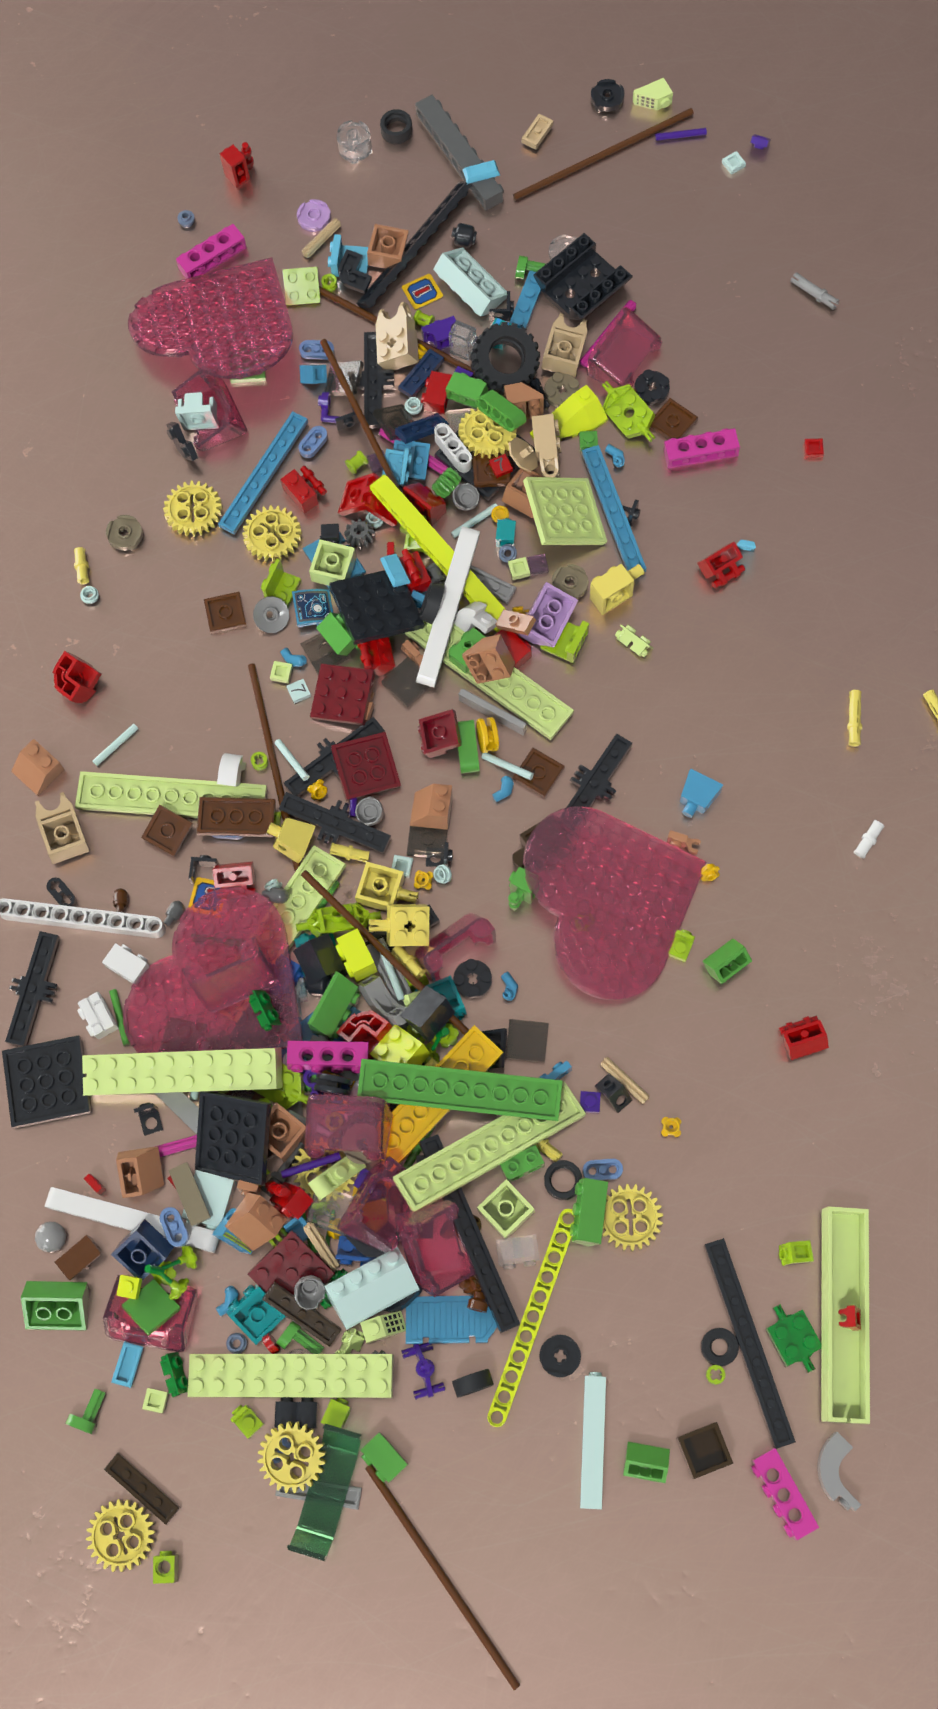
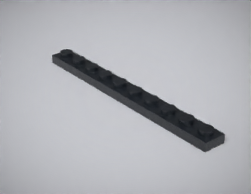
(418, 240)
(477, 1251)
(749, 1344)

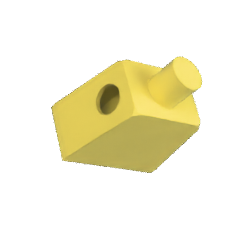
(292, 838)

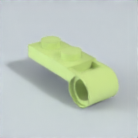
(334, 1177)

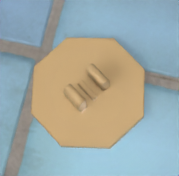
(523, 454)

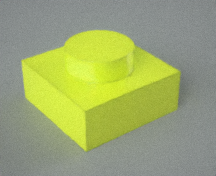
(129, 1287)

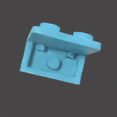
(338, 251)
(398, 462)

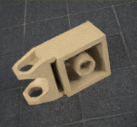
(396, 339)
(564, 347)
(547, 444)
(61, 831)

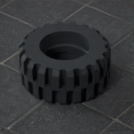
(510, 336)

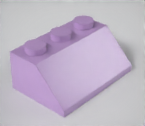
(552, 611)

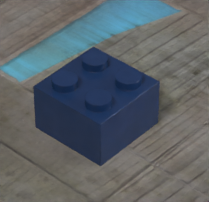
(142, 1248)

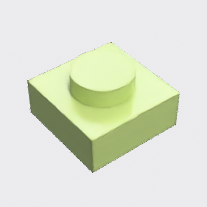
(519, 568)
(281, 672)
(155, 1400)

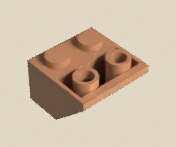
(525, 398)
(489, 659)
(139, 1171)

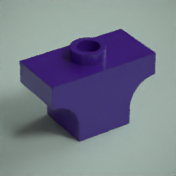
(438, 332)

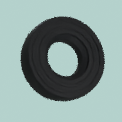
(731, 1340)

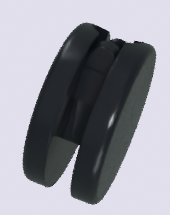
(332, 1084)

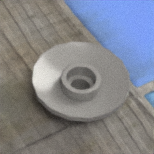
(279, 618)

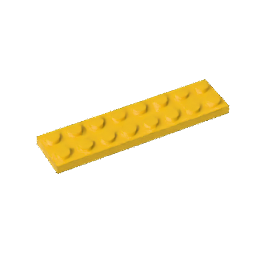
(412, 1122)

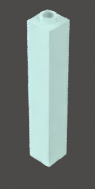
(593, 1441)

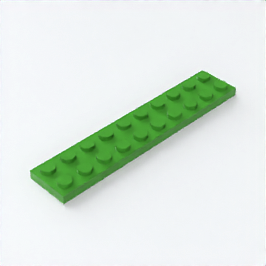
(460, 1089)

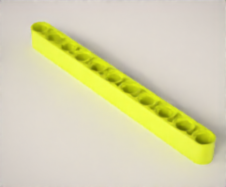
(431, 542)
(526, 1325)

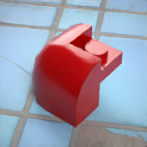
(75, 678)
(365, 1027)

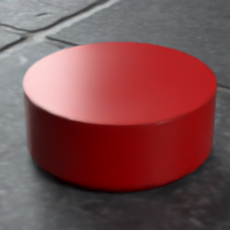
(270, 1343)

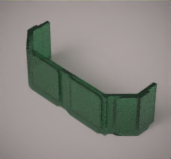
(327, 1494)

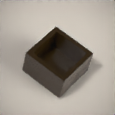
(704, 1450)

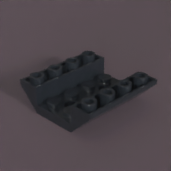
(572, 272)

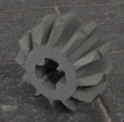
(354, 538)

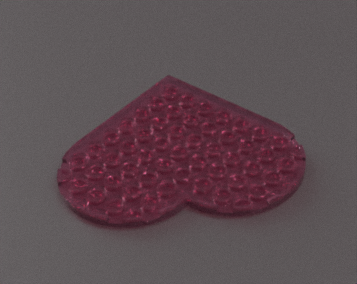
(224, 320)
(613, 897)
(166, 1012)

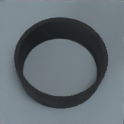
(431, 602)

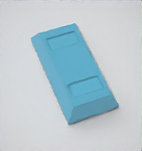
(481, 171)
(746, 545)
(395, 570)
(127, 1364)

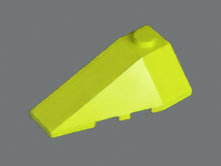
(579, 413)

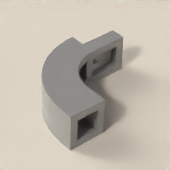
(380, 1000)
(828, 1471)

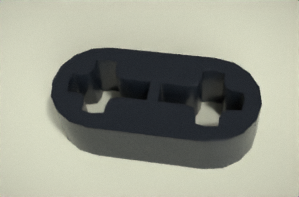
(64, 891)

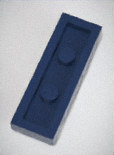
(417, 377)
(420, 428)

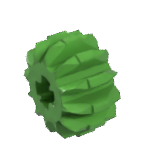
(446, 482)

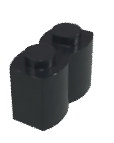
(305, 1412)

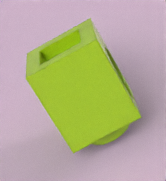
(336, 1413)
(158, 1575)

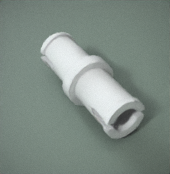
(869, 839)

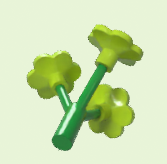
(446, 1036)
(165, 1273)

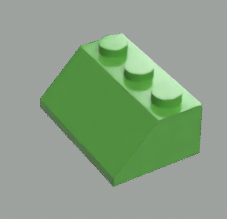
(334, 1007)
(589, 1212)
(55, 1305)

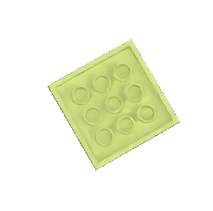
(564, 511)

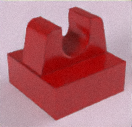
(853, 1318)

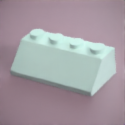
(470, 281)
(371, 1288)

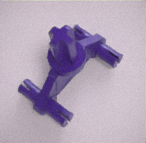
(424, 1369)

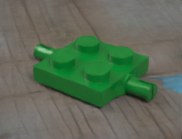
(794, 1338)

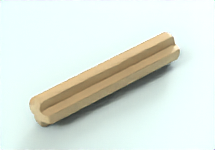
(321, 237)
(625, 1080)
(321, 1245)

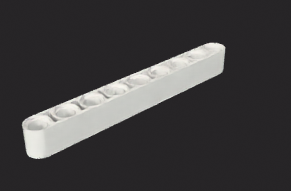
(449, 606)
(87, 923)
(122, 1217)

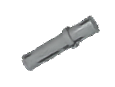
(820, 294)

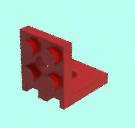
(359, 497)

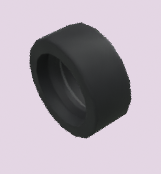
(392, 116)
(548, 1175)
(472, 1383)

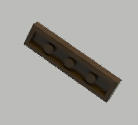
(309, 1320)
(142, 1488)

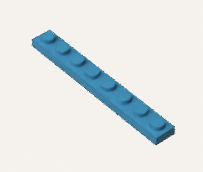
(263, 473)
(612, 508)

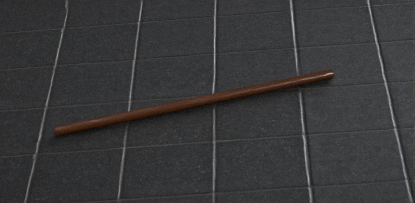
(603, 154)
(373, 318)
(358, 412)
(268, 741)
(373, 941)
(443, 1578)

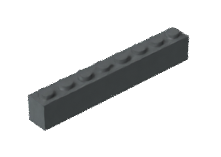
(457, 149)

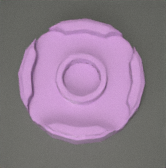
(313, 215)

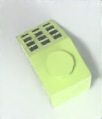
(654, 95)
(383, 1326)

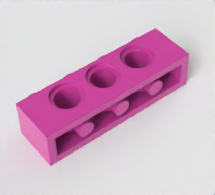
(211, 252)
(694, 454)
(318, 1049)
(805, 1523)

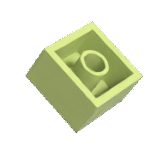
(332, 562)
(506, 1209)

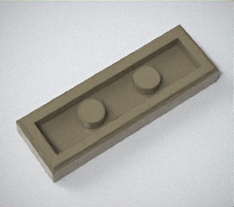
(189, 1194)

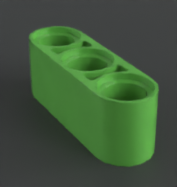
(501, 410)
(468, 750)

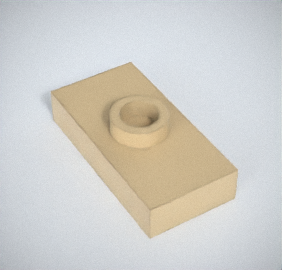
(537, 131)

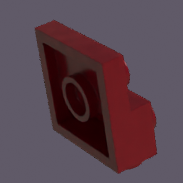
(439, 733)

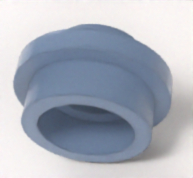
(186, 222)
(502, 551)
(236, 1336)

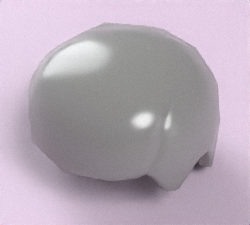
(465, 496)
(369, 811)
(50, 1237)
(309, 1292)

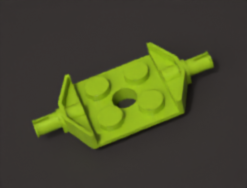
(619, 402)
(325, 920)
(290, 1093)

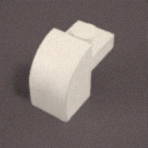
(475, 616)
(230, 769)

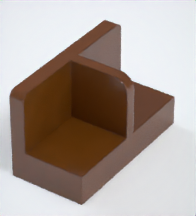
(78, 1257)

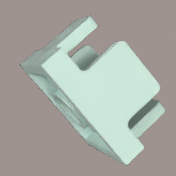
(194, 414)

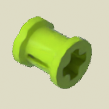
(419, 316)
(356, 462)

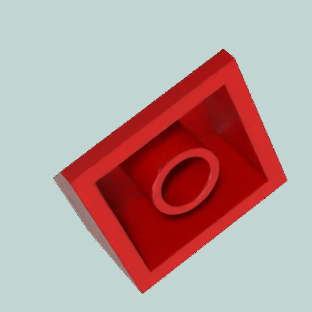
(425, 502)

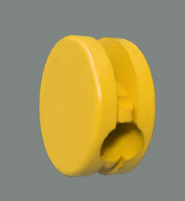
(487, 735)

